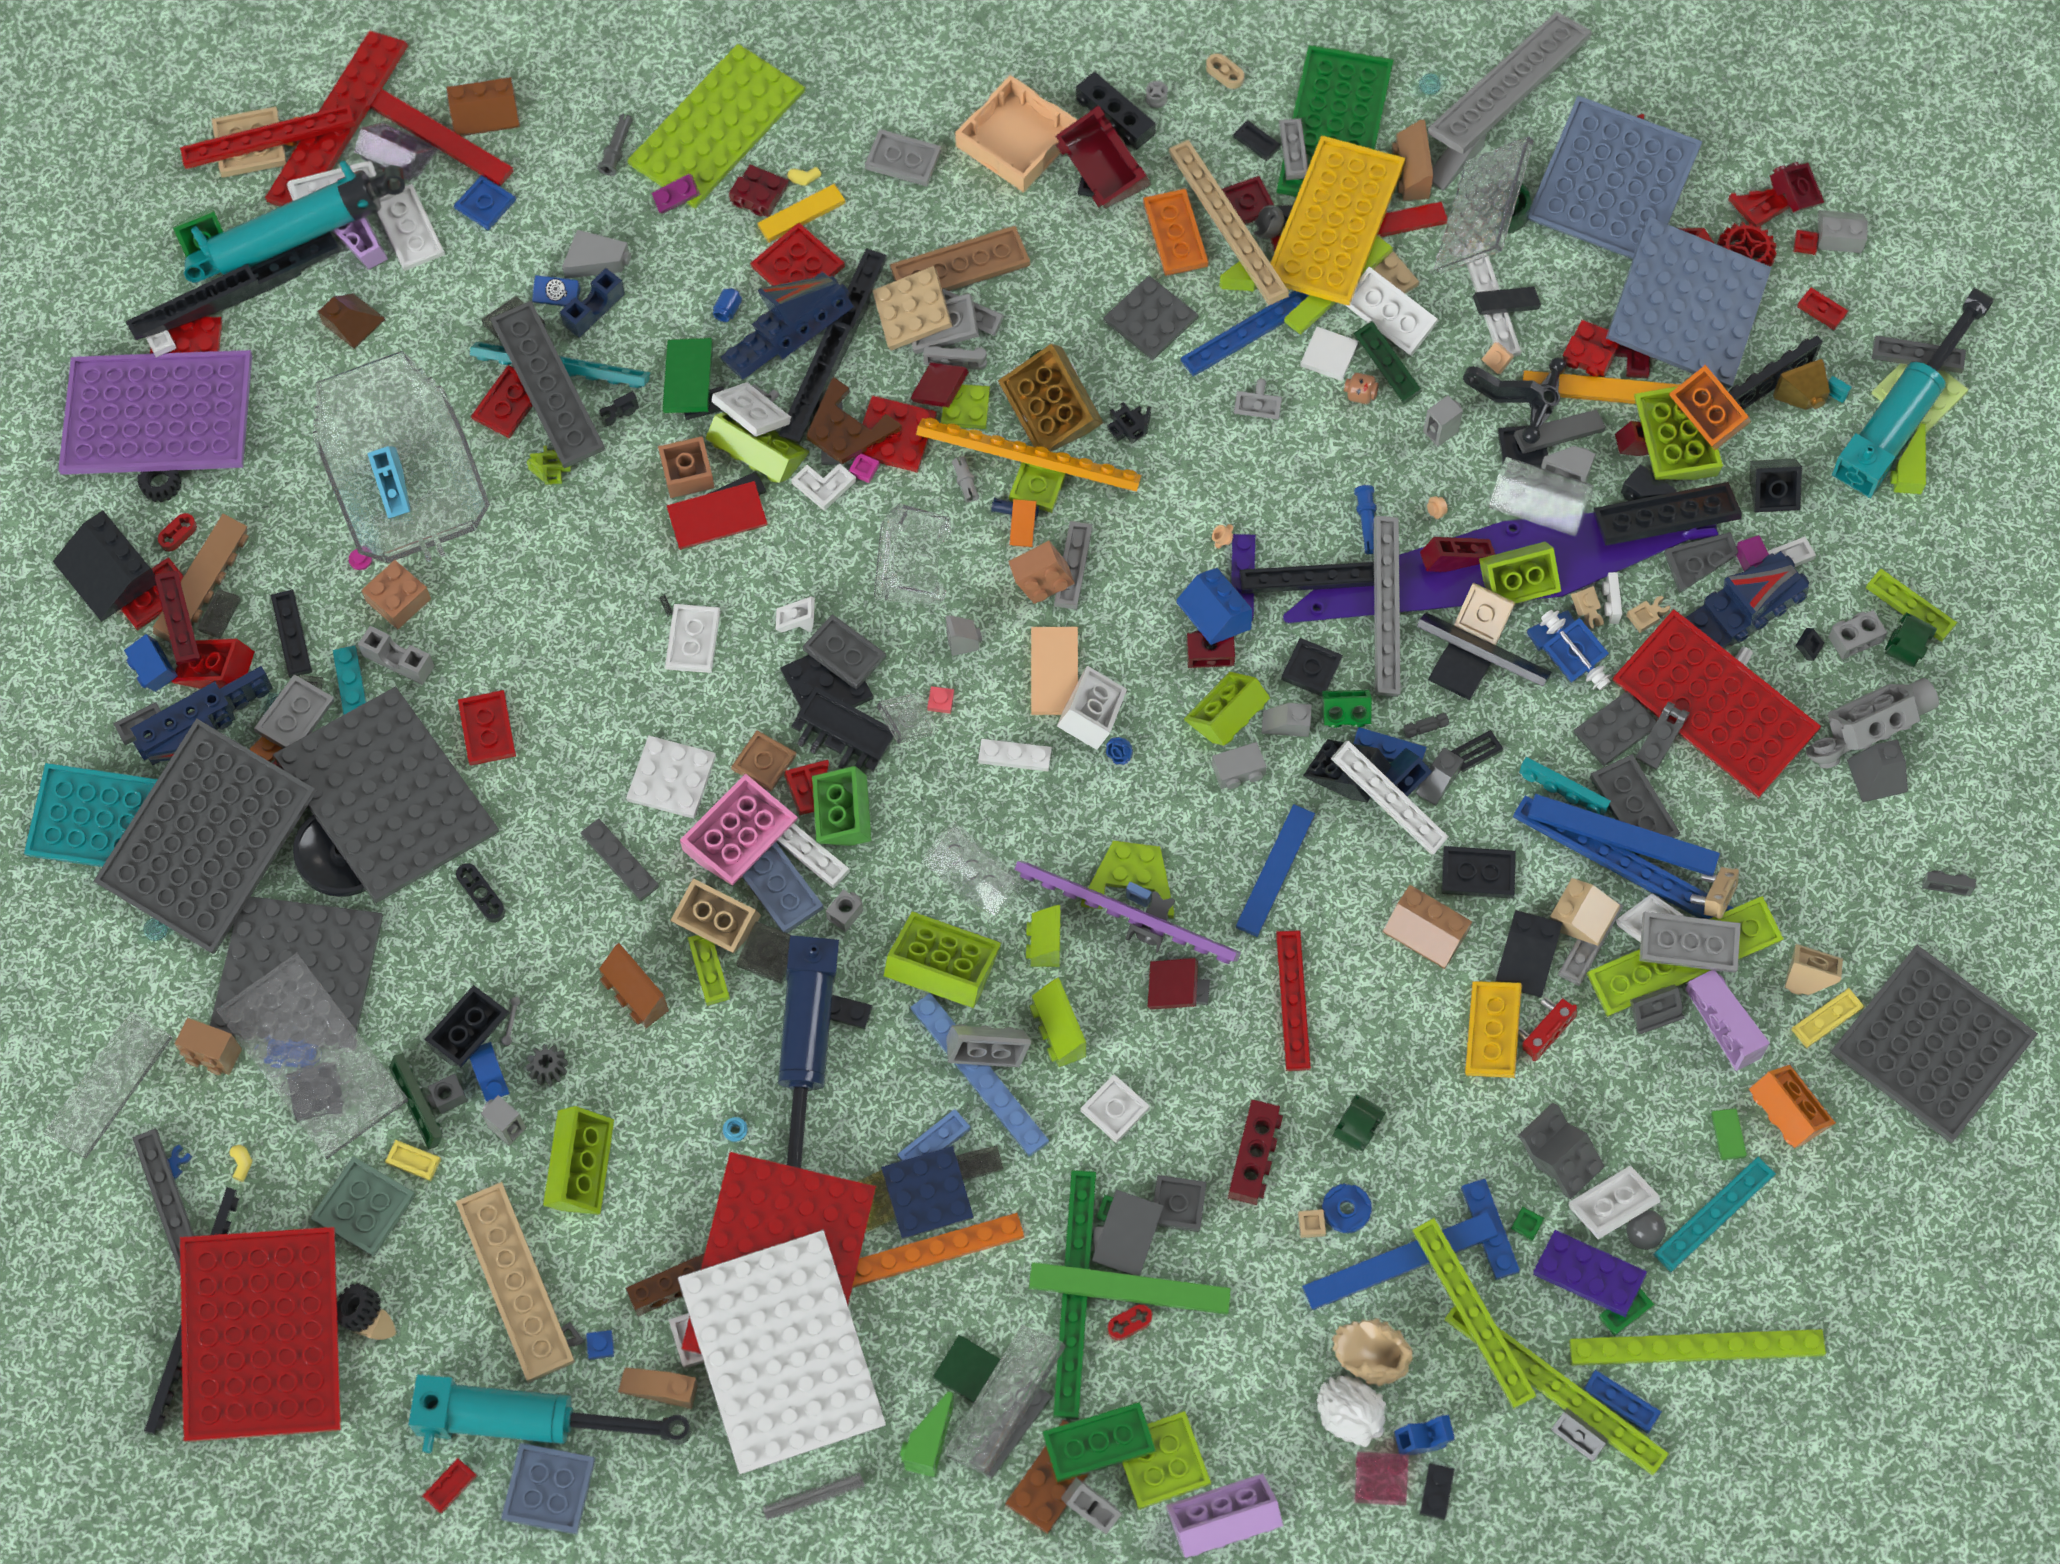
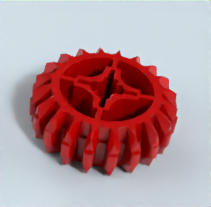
(1752, 242)

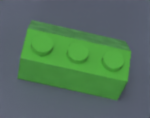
(842, 807)

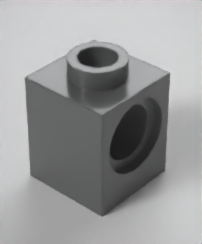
(447, 1084)

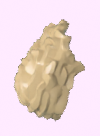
(1372, 1351)

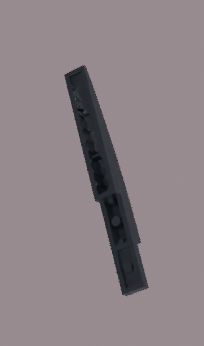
(232, 288)
(833, 347)

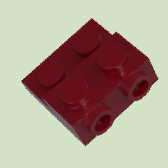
(1798, 186)
(758, 191)

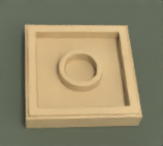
(1484, 613)

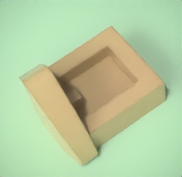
(381, 1328)

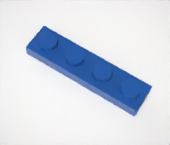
(1497, 1249)

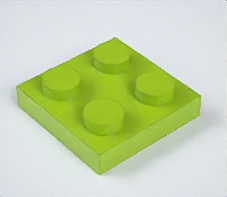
(968, 407)
(1037, 485)

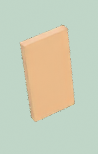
(1053, 668)

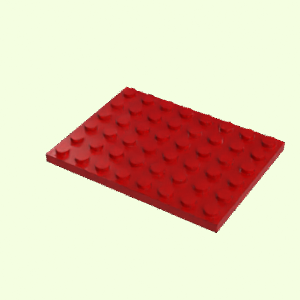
(777, 1203)
(259, 1334)

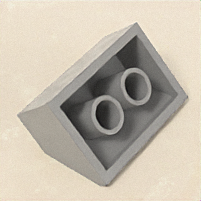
(987, 1045)

